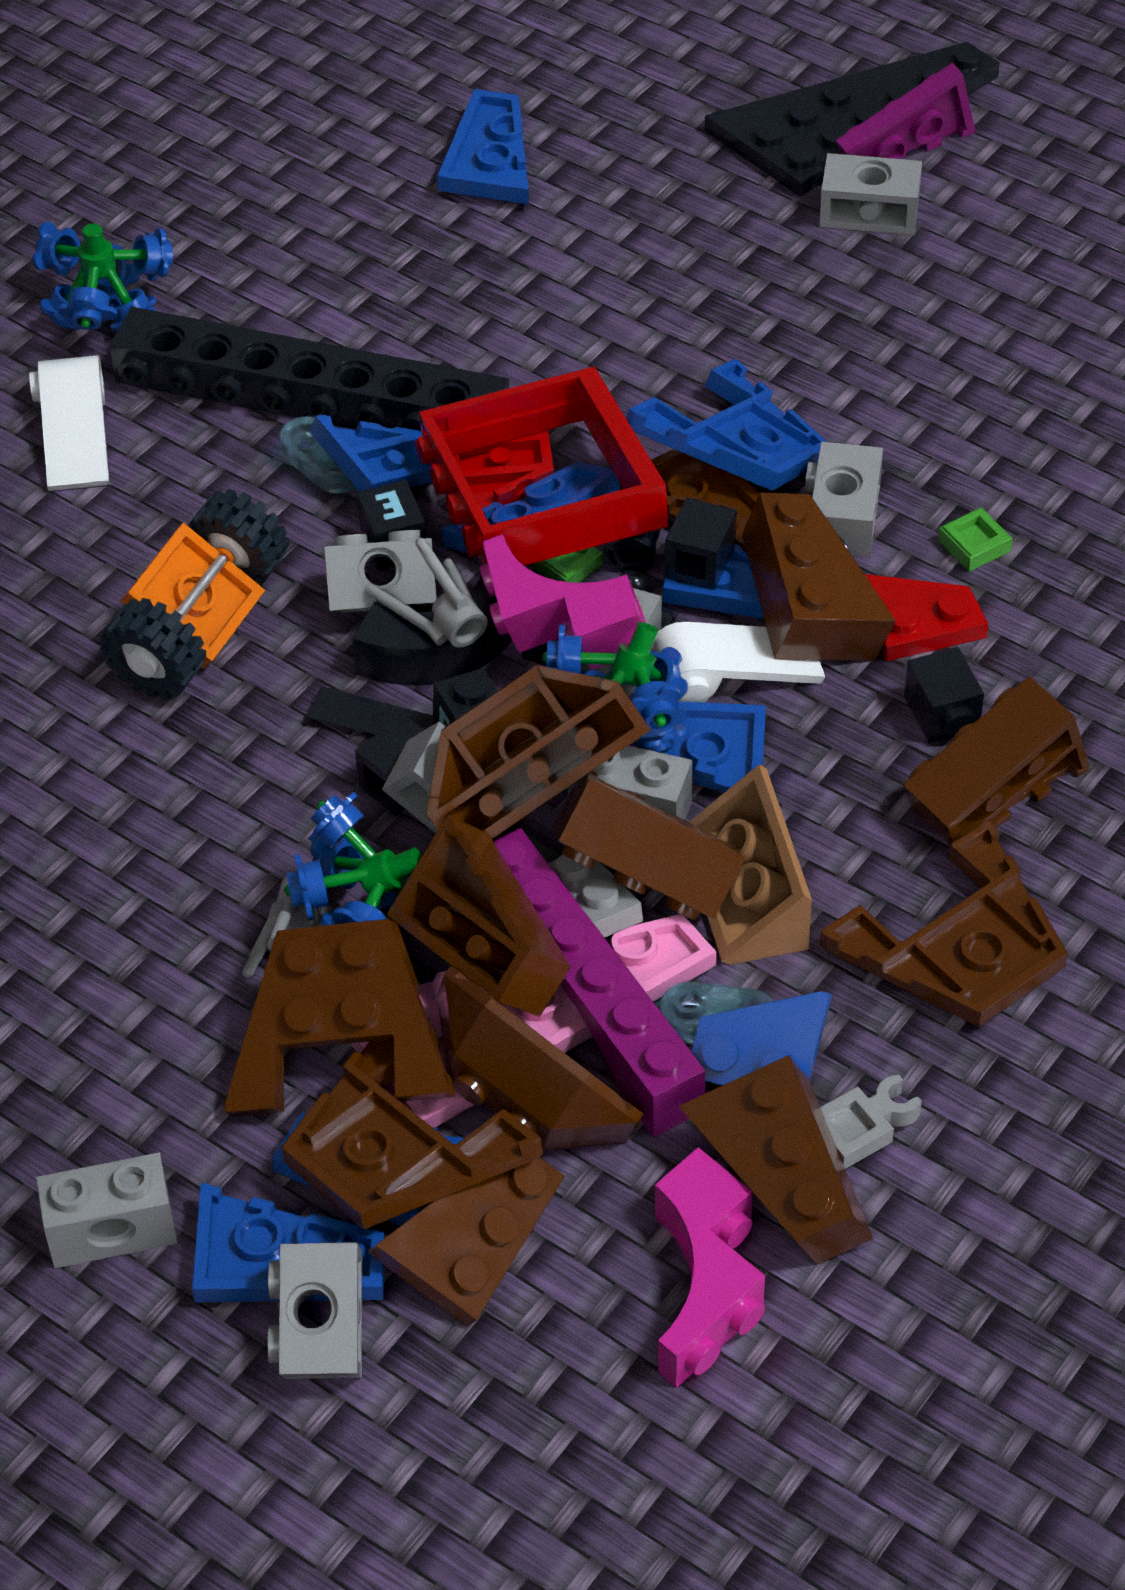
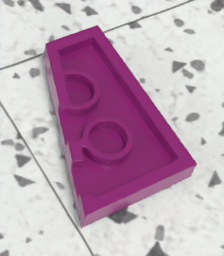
(915, 119)

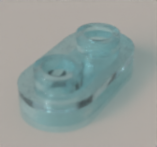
(310, 458)
(708, 999)

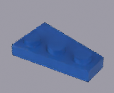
(487, 151)

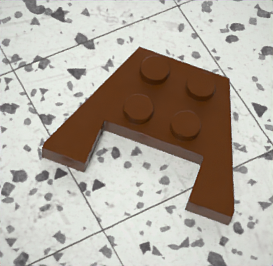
(974, 954)
(336, 990)
(384, 1159)

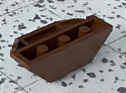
(528, 746)
(516, 1069)

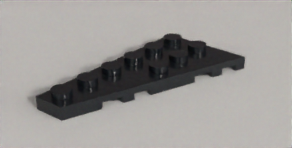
(798, 128)

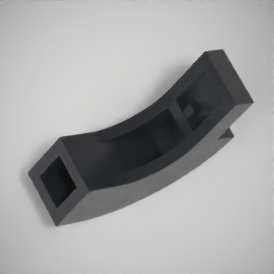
(403, 654)

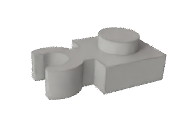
(864, 1123)

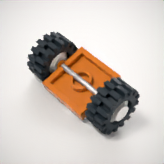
(194, 594)

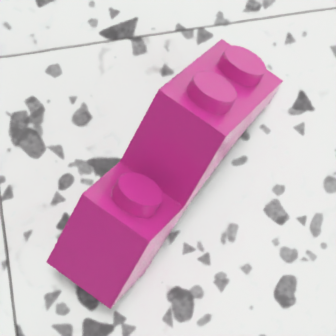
(534, 605)
(708, 1218)

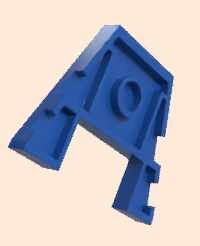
(745, 440)

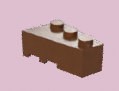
(810, 584)
(997, 763)
(647, 847)
(480, 919)
(785, 1153)

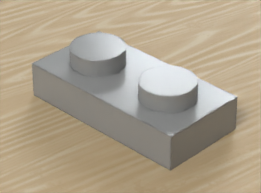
(599, 895)

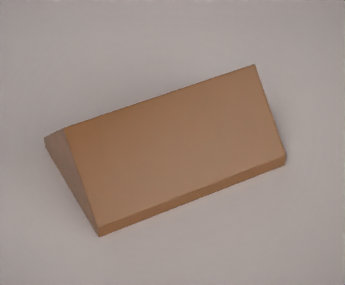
(769, 899)

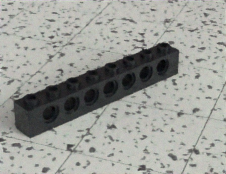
(284, 372)

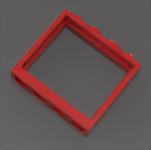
(531, 410)

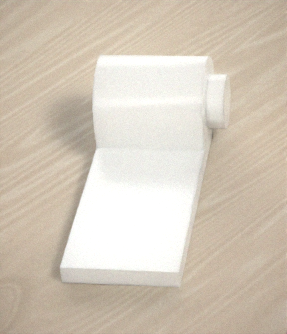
(72, 421)
(729, 652)

